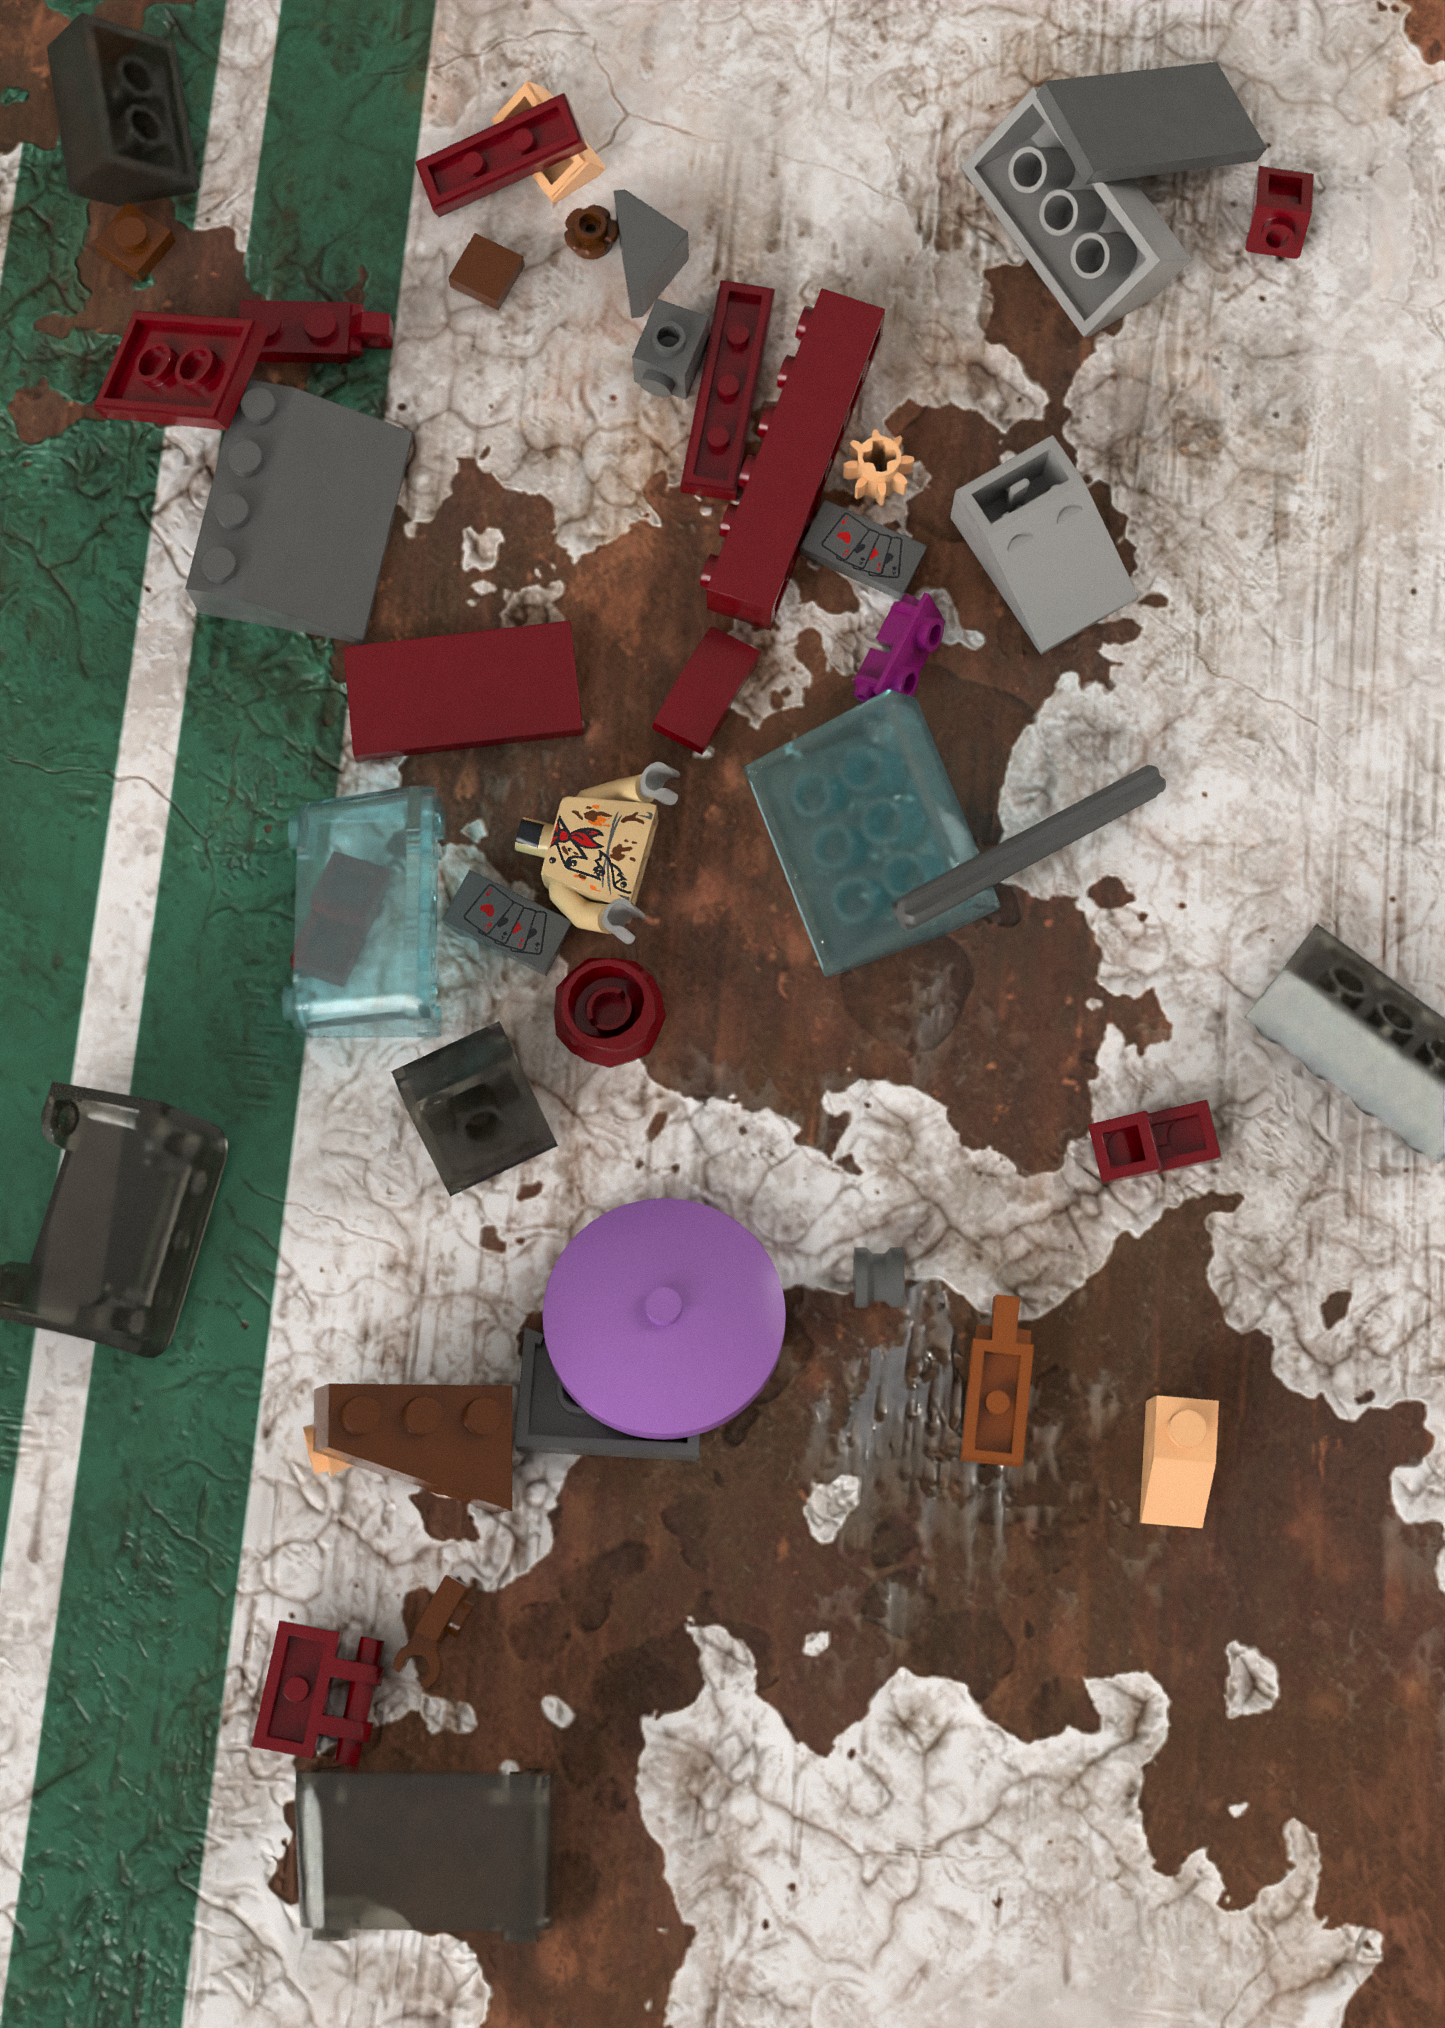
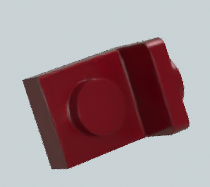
(1280, 212)

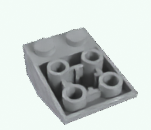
(1043, 544)

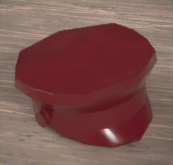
(609, 1011)

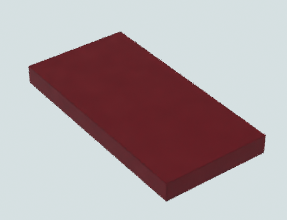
(462, 691)

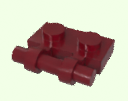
(300, 1687)

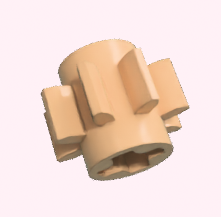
(881, 451)

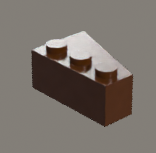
(427, 1435)

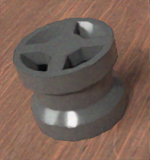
(878, 1277)

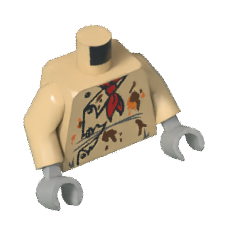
(600, 849)

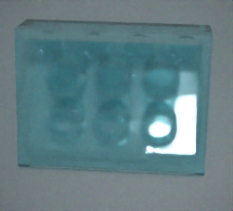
(859, 823)

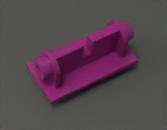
(913, 632)

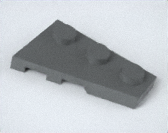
(556, 1424)

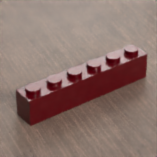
(794, 458)

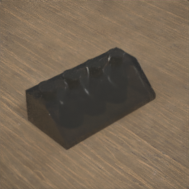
(1360, 1036)

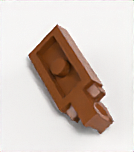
(998, 1388)

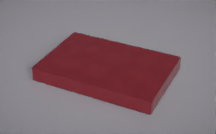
(181, 369)

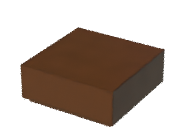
(486, 271)

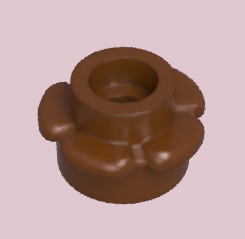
(595, 244)

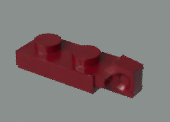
(318, 330)

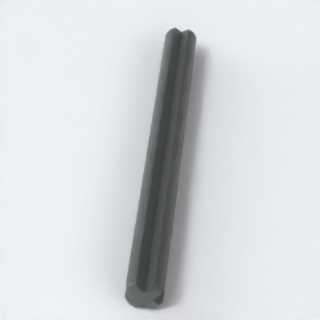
(1027, 847)

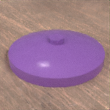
(664, 1318)

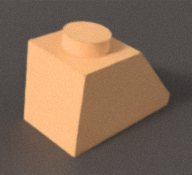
(1178, 1460)

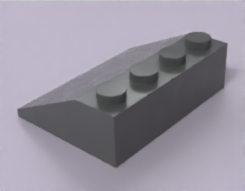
(299, 514)

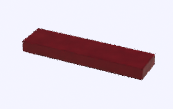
(727, 390)

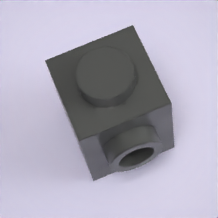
(670, 350)

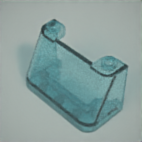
(366, 915)

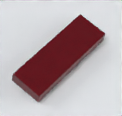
(501, 155)

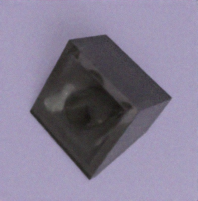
(474, 1108)

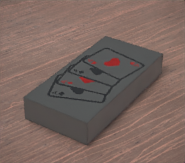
(863, 550)
(507, 922)

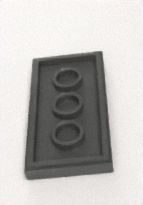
(1150, 122)

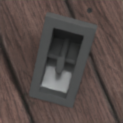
(650, 249)

